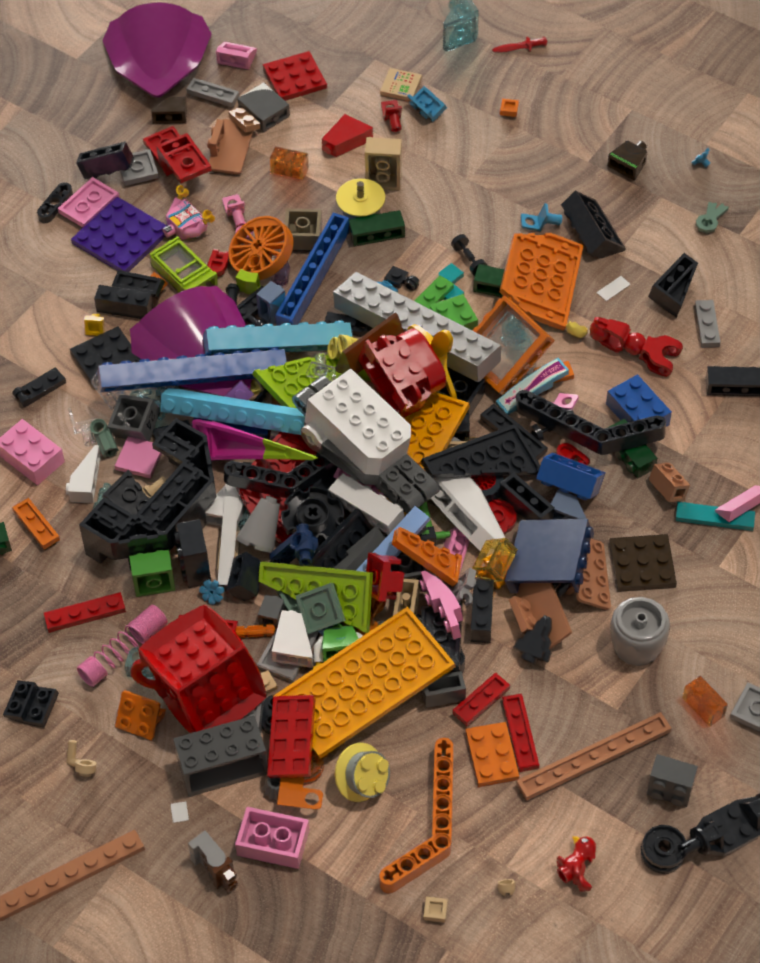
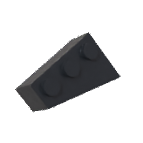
(673, 285)

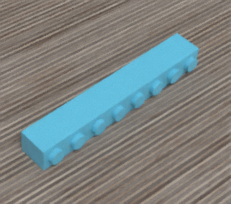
(286, 336)
(232, 410)

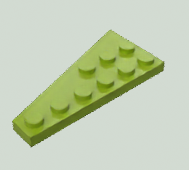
(289, 379)
(351, 586)

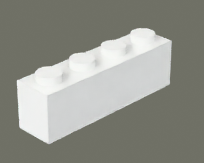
(373, 506)

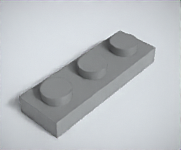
(212, 92)
(707, 323)

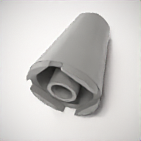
(261, 525)

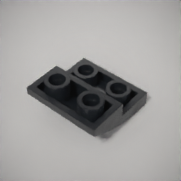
(30, 703)

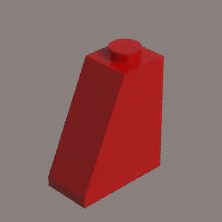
(345, 136)

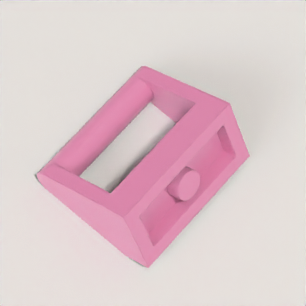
(235, 55)

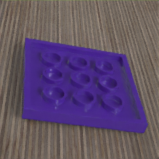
(120, 235)

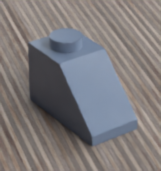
(567, 506)

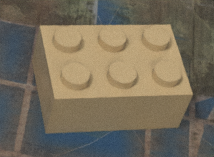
(384, 162)

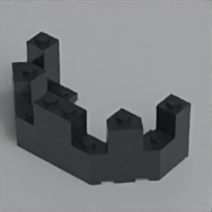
(181, 498)

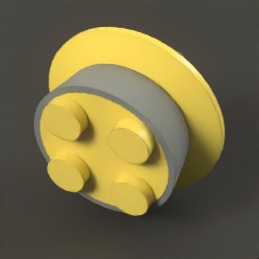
(361, 772)

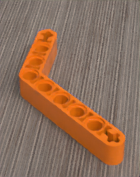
(439, 835)

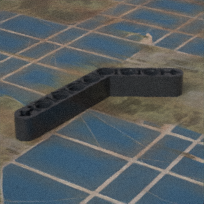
(587, 433)
(261, 476)

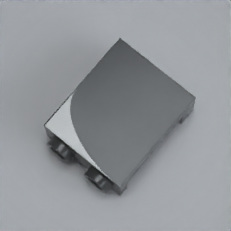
(264, 106)

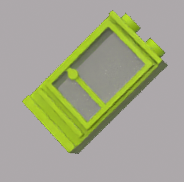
(181, 266)

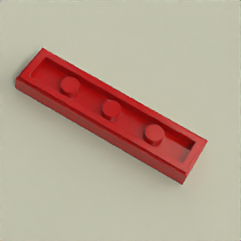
(520, 732)

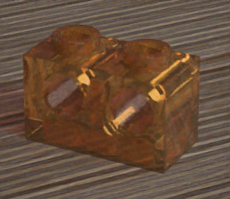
(289, 162)

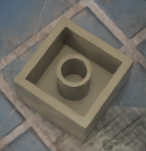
(304, 226)

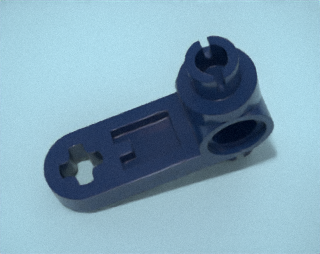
(299, 545)

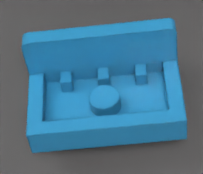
(428, 103)

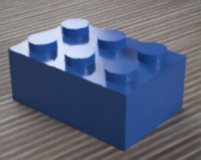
(636, 401)
(570, 476)

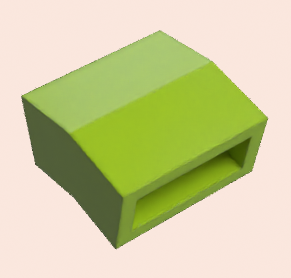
(247, 281)

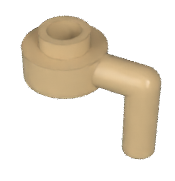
(83, 766)

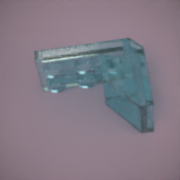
(460, 25)

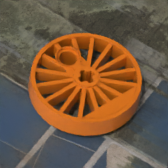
(258, 254)

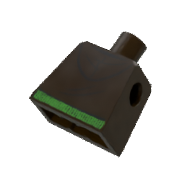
(628, 159)

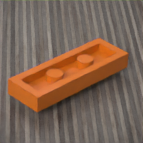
(36, 523)

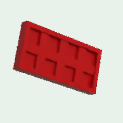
(291, 736)

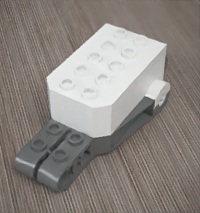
(363, 438)

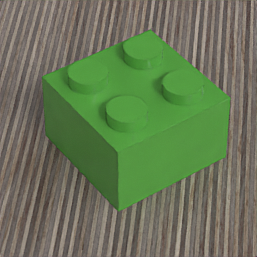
(457, 310)
(152, 573)

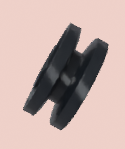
(658, 860)

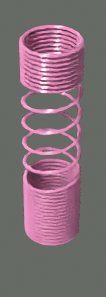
(142, 628)

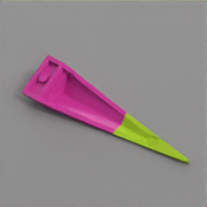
(232, 443)

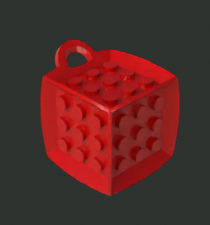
(201, 670)

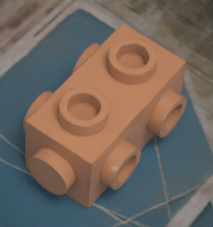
(669, 482)

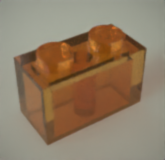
(705, 701)

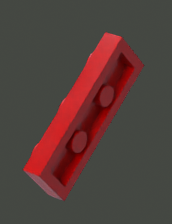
(481, 699)

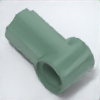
(104, 438)

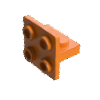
(138, 715)

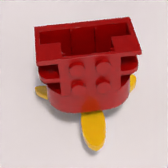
(408, 367)

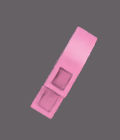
(443, 602)

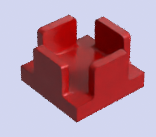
(383, 579)

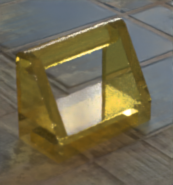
(499, 561)

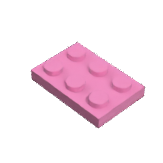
(87, 202)

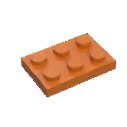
(492, 754)

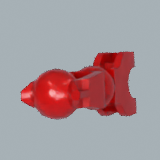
(617, 336)

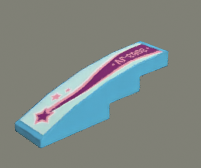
(535, 382)

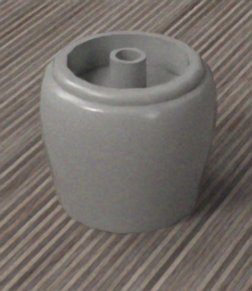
(639, 630)

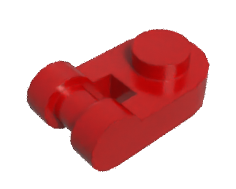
(218, 261)
(569, 451)

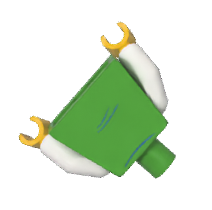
(334, 641)

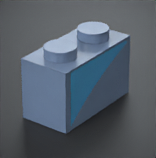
(269, 301)

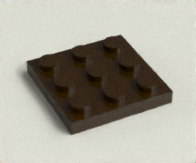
(642, 562)

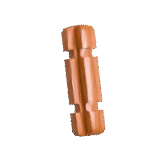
(255, 631)

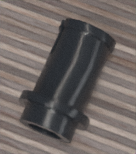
(232, 291)

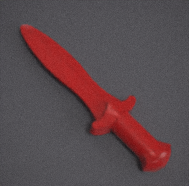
(527, 44)

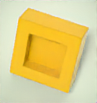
(94, 325)

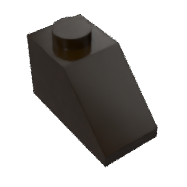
(170, 111)

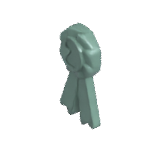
(708, 222)

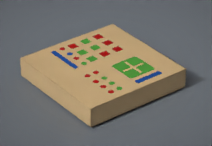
(400, 84)

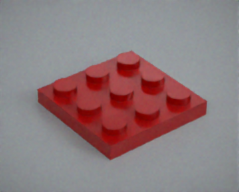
(295, 76)

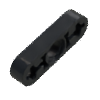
(52, 210)

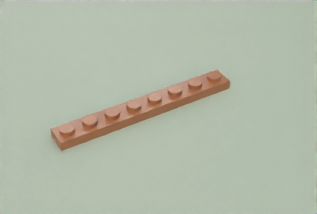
(593, 756)
(70, 874)

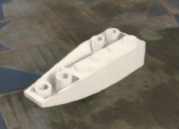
(467, 509)

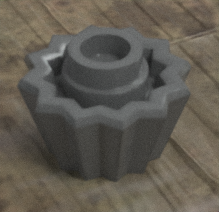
(271, 787)

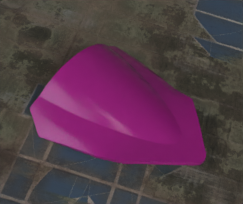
(156, 45)
(178, 329)

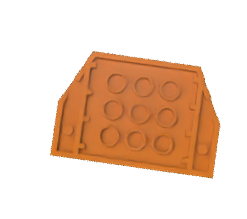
(542, 276)

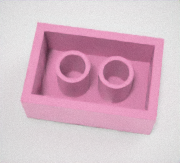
(30, 452)
(272, 837)

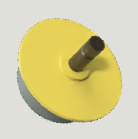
(360, 198)

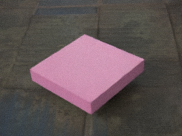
(138, 457)

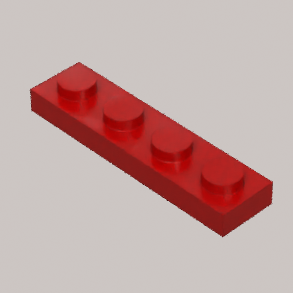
(84, 612)

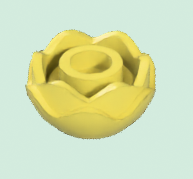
(576, 330)

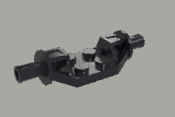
(727, 827)

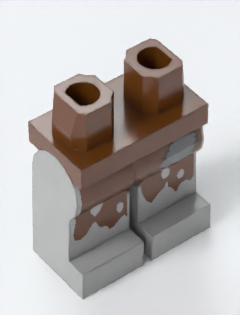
(220, 868)

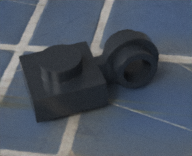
(398, 277)

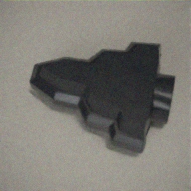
(536, 642)

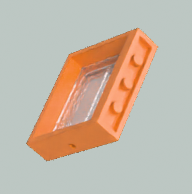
(520, 342)

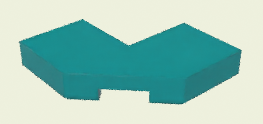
(452, 274)

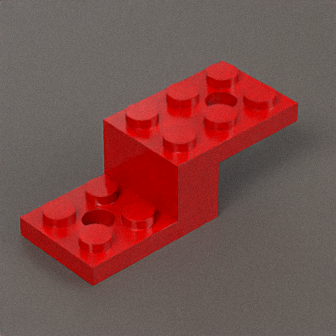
(177, 154)

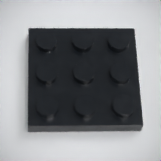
(106, 347)

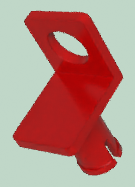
(392, 114)

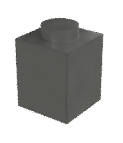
(271, 610)

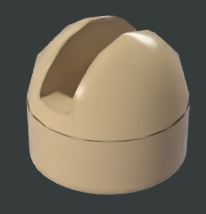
(506, 886)

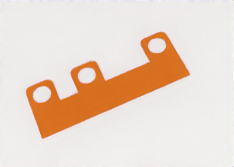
(293, 794)

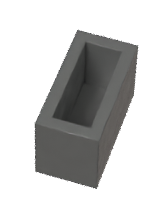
(445, 690)

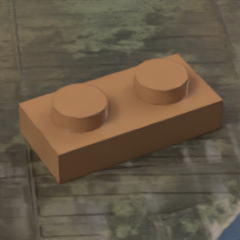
(244, 120)

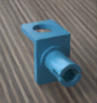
(540, 220)

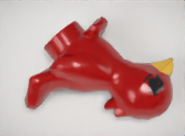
(574, 865)

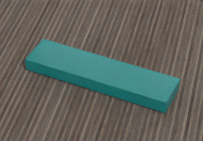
(707, 516)

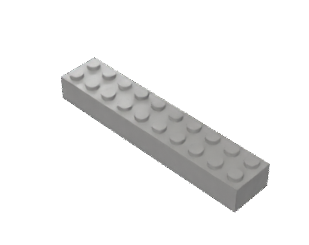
(373, 303)

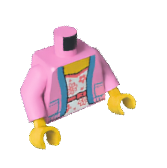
(185, 219)

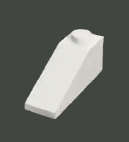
(84, 478)

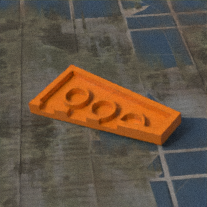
(434, 559)

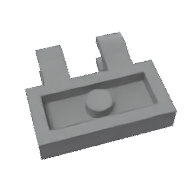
(465, 583)

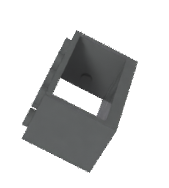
(221, 756)

